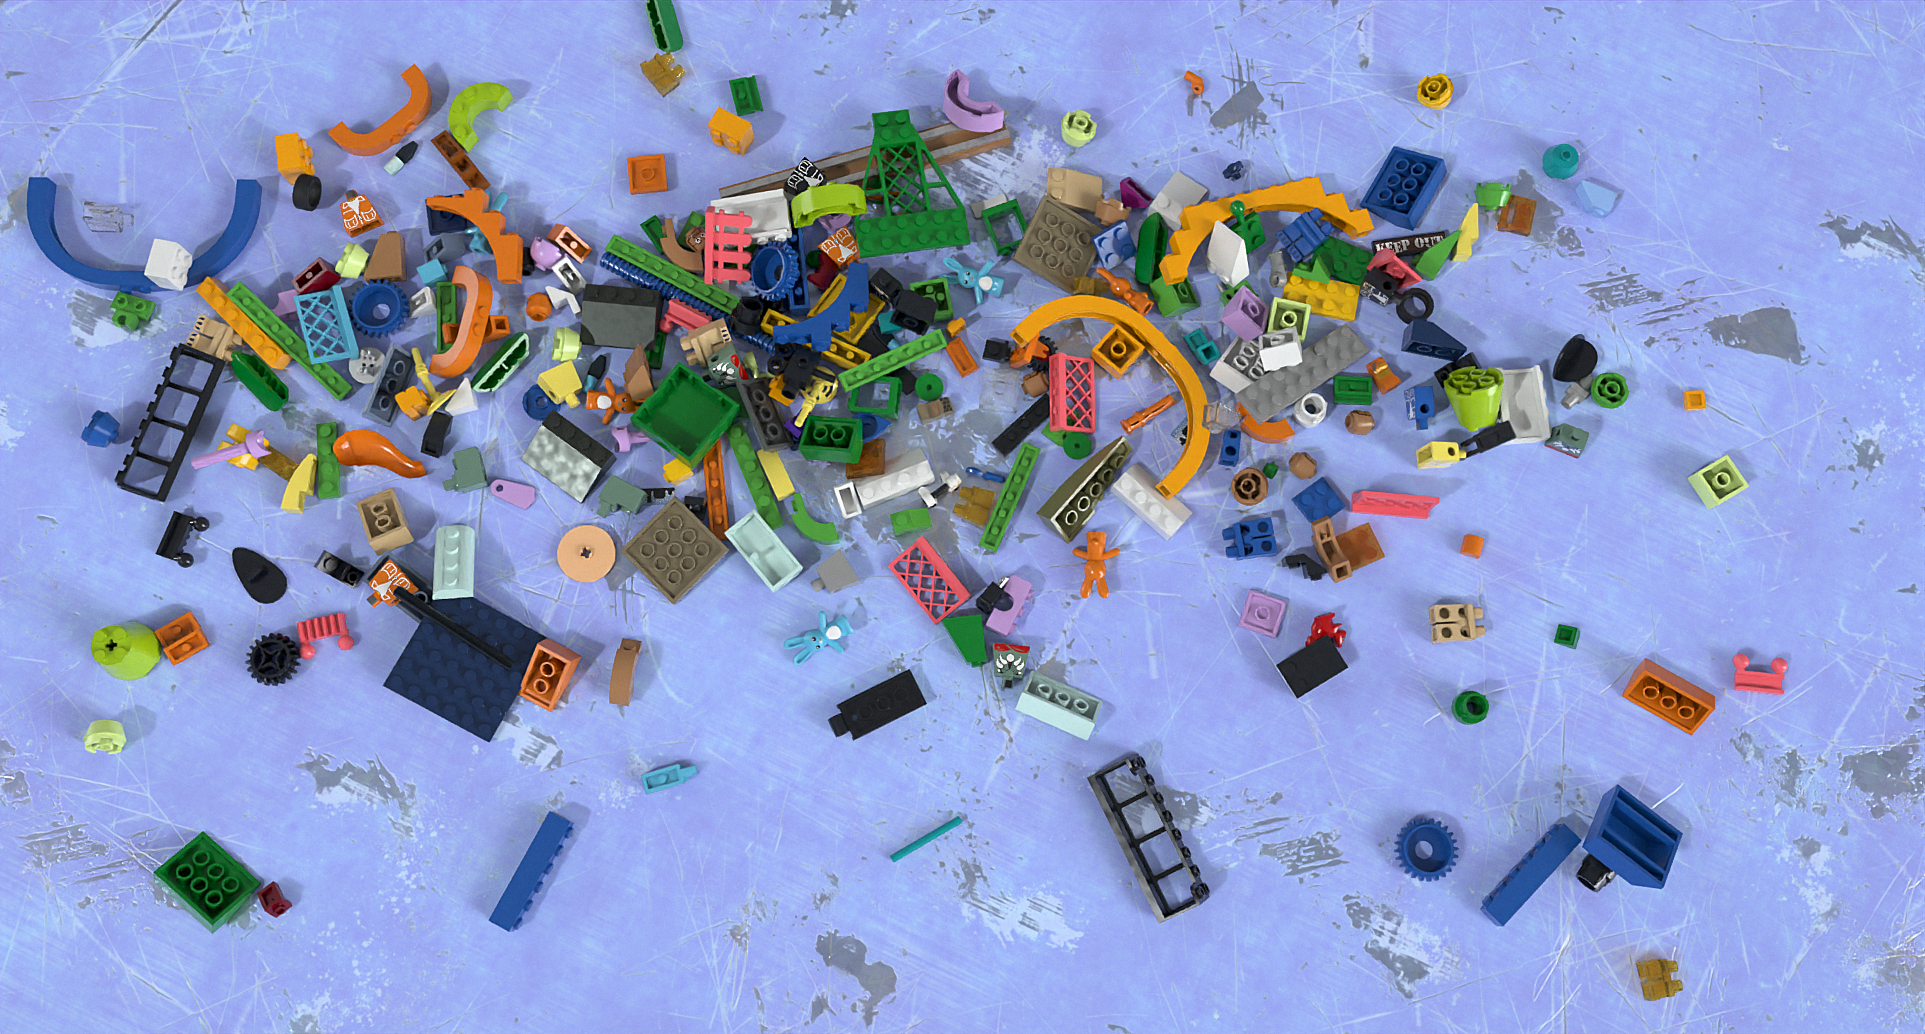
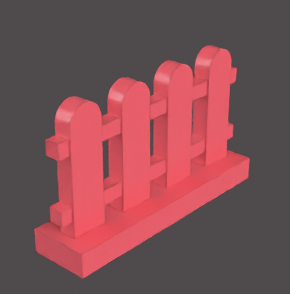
(724, 237)

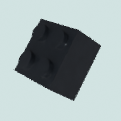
(914, 312)

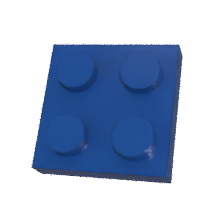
(1114, 244)
(1318, 501)

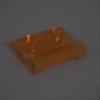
(1522, 216)

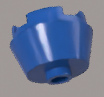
(101, 430)

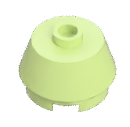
(1077, 128)
(352, 261)
(565, 345)
(105, 736)

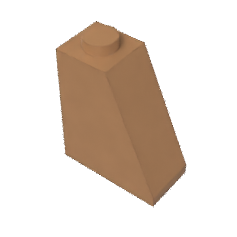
(388, 259)

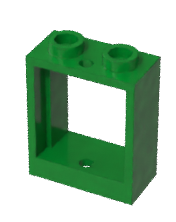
(1000, 211)
(893, 400)

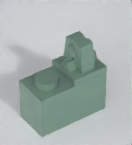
(469, 473)
(621, 494)

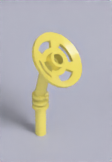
(422, 372)
(816, 389)

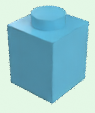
(433, 272)

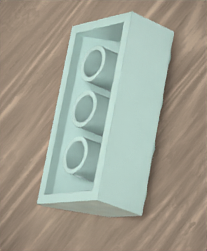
(1059, 705)

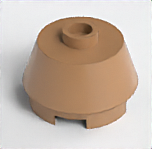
(1110, 211)
(1249, 486)

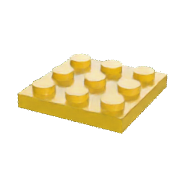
(858, 321)

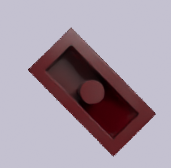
(316, 277)

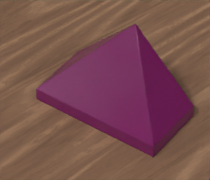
(1133, 195)

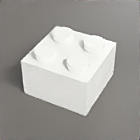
(168, 264)
(1280, 349)

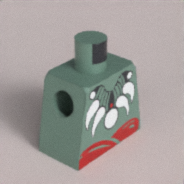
(725, 367)
(1568, 440)
(1009, 662)

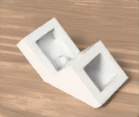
(561, 298)

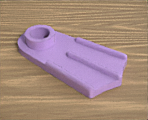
(514, 493)

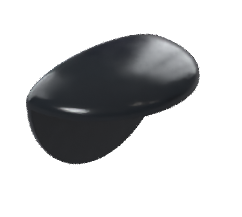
(1575, 360)

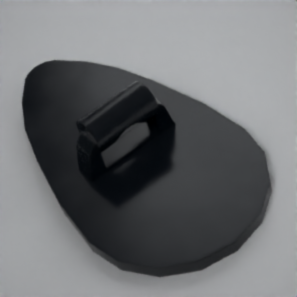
(259, 576)

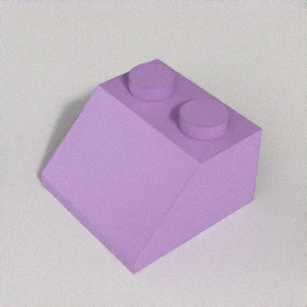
(1246, 314)

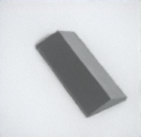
(765, 414)

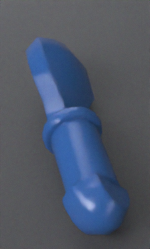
(988, 476)

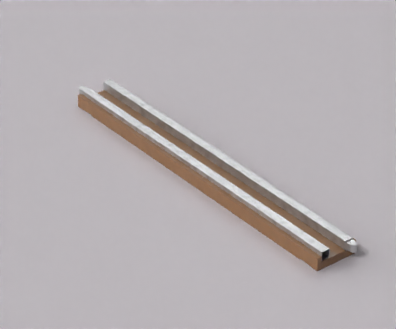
(945, 143)

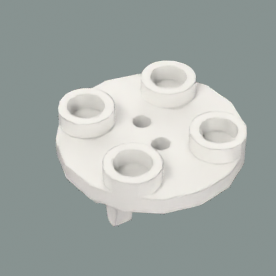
(367, 374)

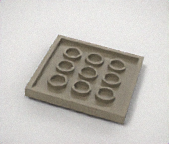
(1057, 244)
(674, 550)

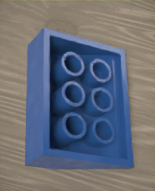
(1404, 187)

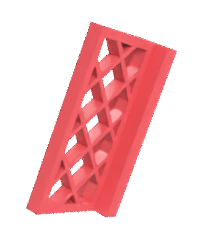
(1059, 392)
(1393, 504)
(944, 572)

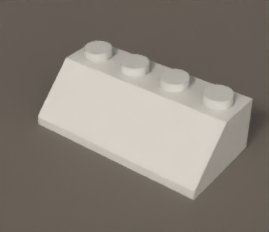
(901, 477)
(1139, 493)

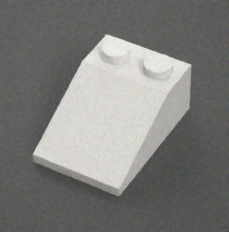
(1174, 196)
(1227, 255)

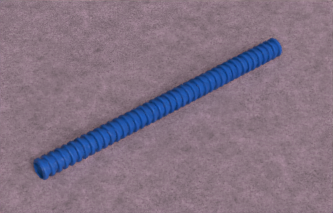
(650, 282)

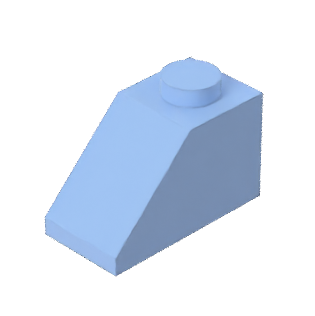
(1595, 199)

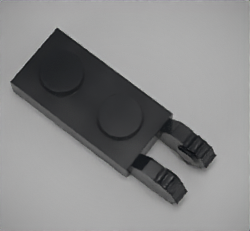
(1490, 438)

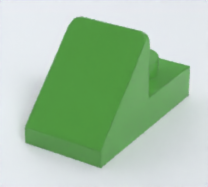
(1317, 273)

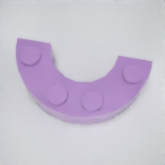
(968, 113)

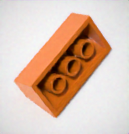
(1669, 696)

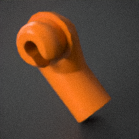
(1196, 82)

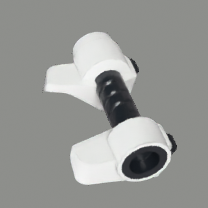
(950, 484)

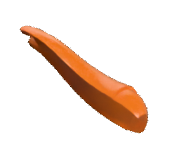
(372, 448)

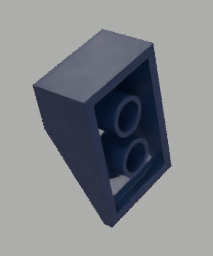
(1430, 340)

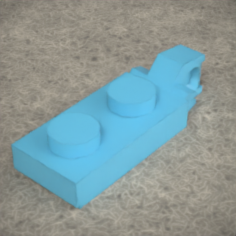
(667, 777)

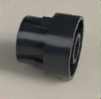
(747, 316)
(1594, 874)

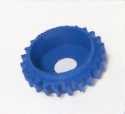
(764, 270)
(369, 298)
(1441, 844)

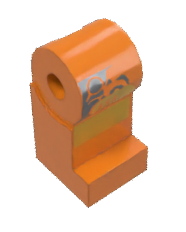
(1382, 375)

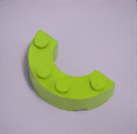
(469, 104)
(827, 200)

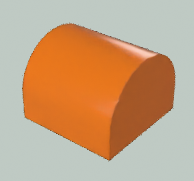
(1472, 546)

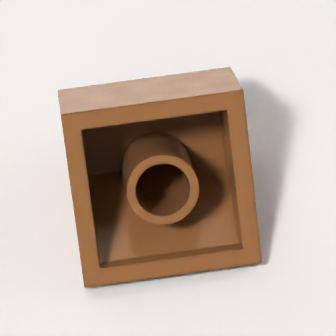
(638, 375)

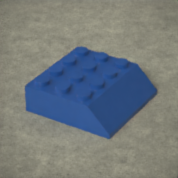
(1632, 839)

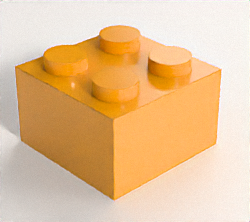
(730, 132)
(293, 156)
(1117, 351)

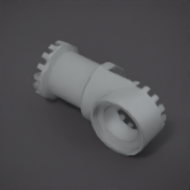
(1278, 268)

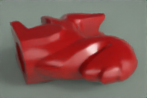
(1324, 625)

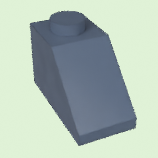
(445, 248)

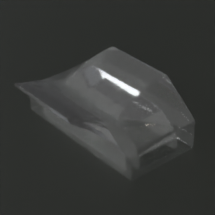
(927, 363)

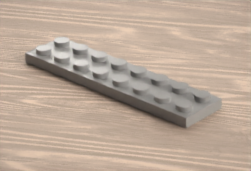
(1289, 383)

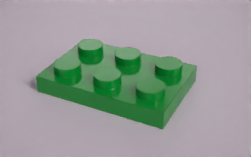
(1343, 260)

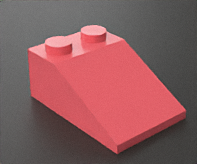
(1394, 267)

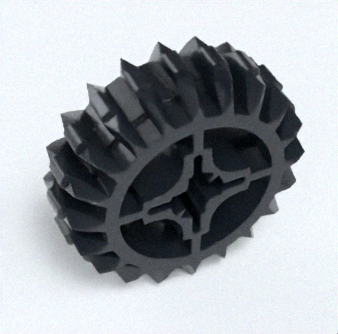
(262, 649)

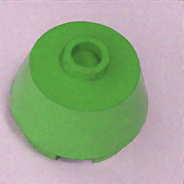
(1492, 195)
(1609, 390)

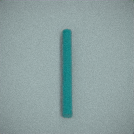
(926, 839)

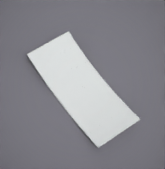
(978, 207)

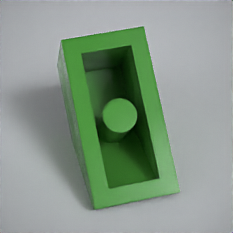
(910, 521)

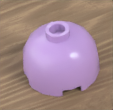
(545, 254)

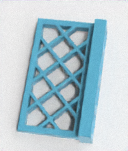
(342, 319)

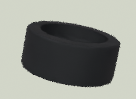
(307, 192)
(1419, 293)

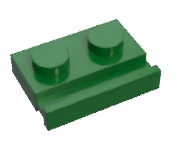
(745, 95)
(1352, 390)

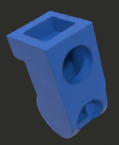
(1230, 448)

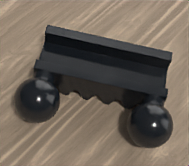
(176, 536)

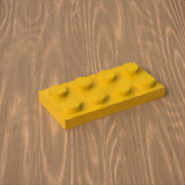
(1330, 300)

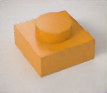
(955, 327)
(1694, 400)

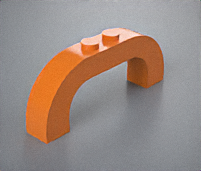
(395, 127)
(472, 324)

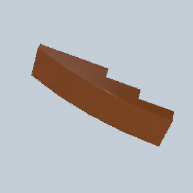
(459, 161)

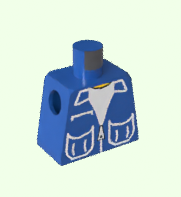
(1420, 399)

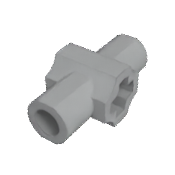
(1577, 392)

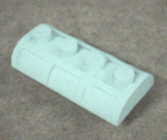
(764, 551)
(454, 562)

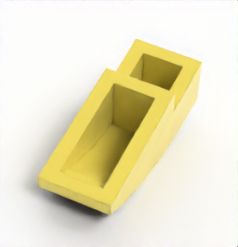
(1469, 226)
(776, 474)
(300, 484)

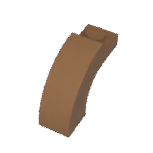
(678, 256)
(1329, 551)
(623, 672)

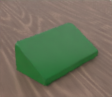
(656, 357)

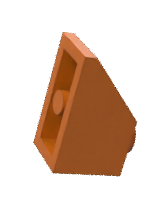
(568, 242)

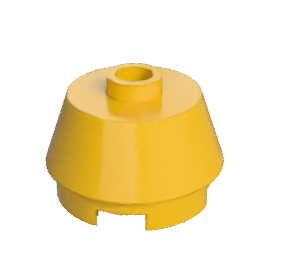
(1435, 91)

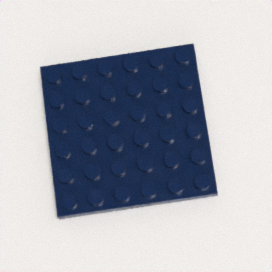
(457, 679)

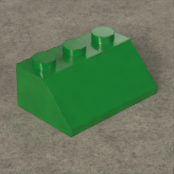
(832, 439)

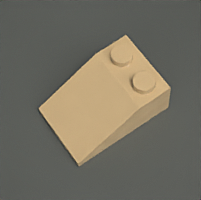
(1074, 189)
(384, 521)

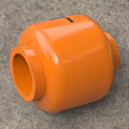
(538, 306)

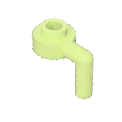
(750, 362)

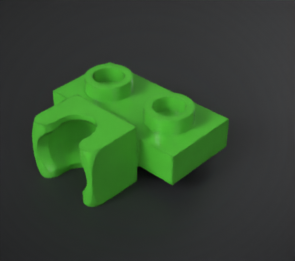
(130, 309)

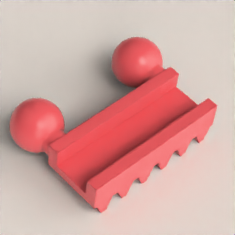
(684, 316)
(323, 628)
(1758, 681)

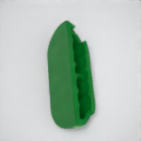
(664, 25)
(1151, 249)
(502, 363)
(260, 380)

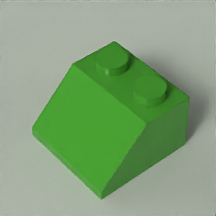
(1174, 298)

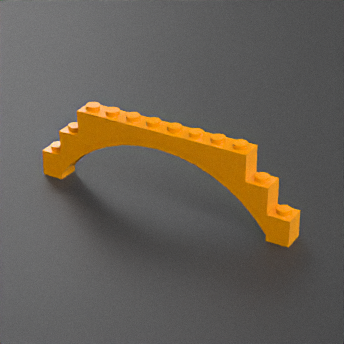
(1292, 196)

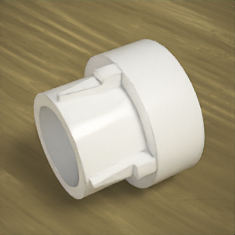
(1304, 418)

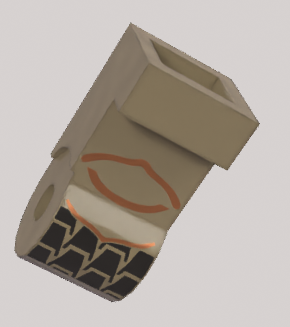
(934, 410)

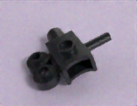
(799, 370)

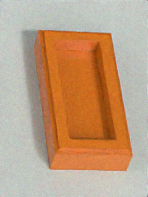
(961, 357)

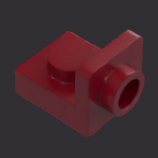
(273, 900)

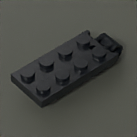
(878, 706)

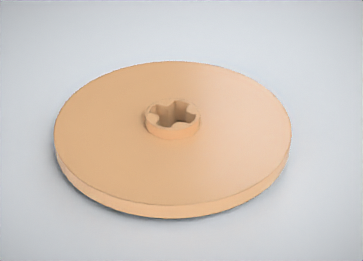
(573, 546)

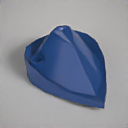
(872, 425)

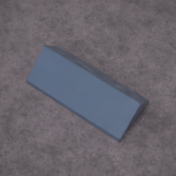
(391, 380)
(425, 586)

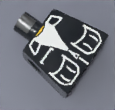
(804, 176)
(885, 287)
(1381, 288)

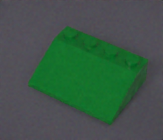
(206, 882)

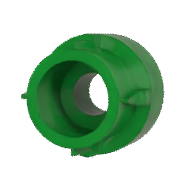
(1478, 702)

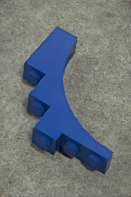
(835, 318)

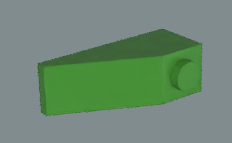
(1431, 260)

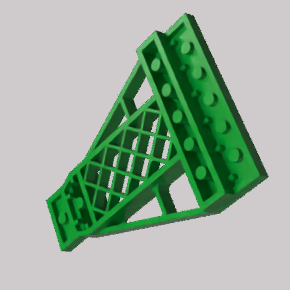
(906, 231)

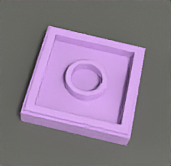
(1262, 614)

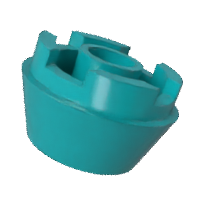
(1560, 161)

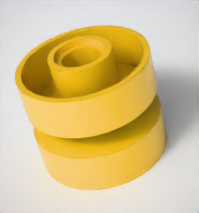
(238, 435)

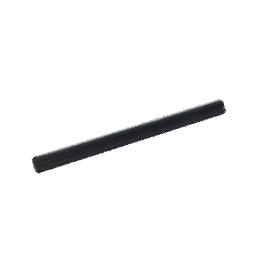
(453, 628)

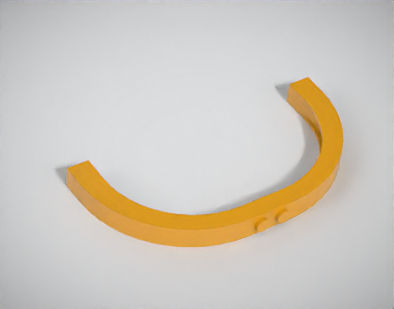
(1158, 347)

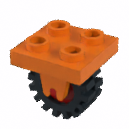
(1034, 354)

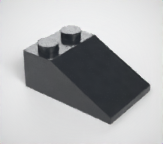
(1312, 666)

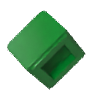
(1567, 636)

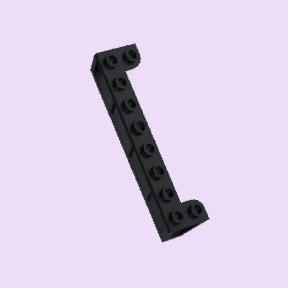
(189, 430)
(1131, 845)

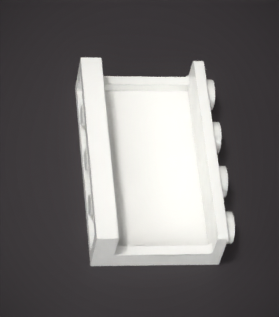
(768, 211)
(1524, 405)

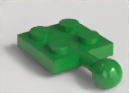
(1247, 227)

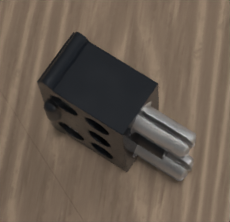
(991, 595)

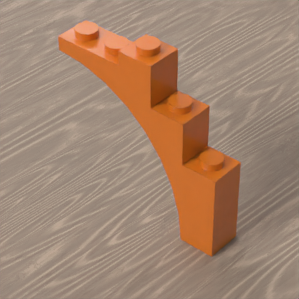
(474, 207)

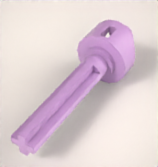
(625, 438)
(253, 444)

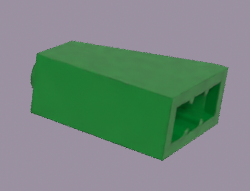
(968, 638)

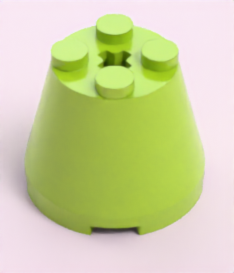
(1475, 396)
(126, 650)

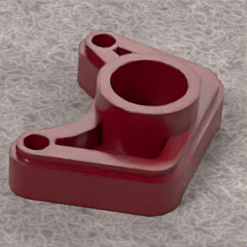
(825, 273)

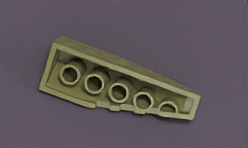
(1076, 498)

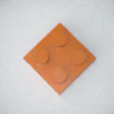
(647, 174)

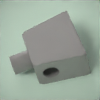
(835, 574)

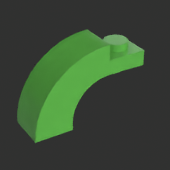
(816, 532)

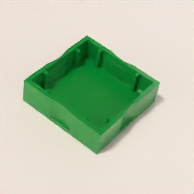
(685, 415)

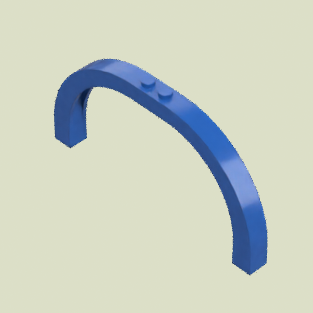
(240, 228)

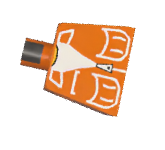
(359, 214)
(841, 248)
(385, 583)

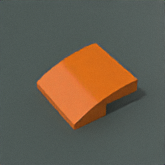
(182, 638)

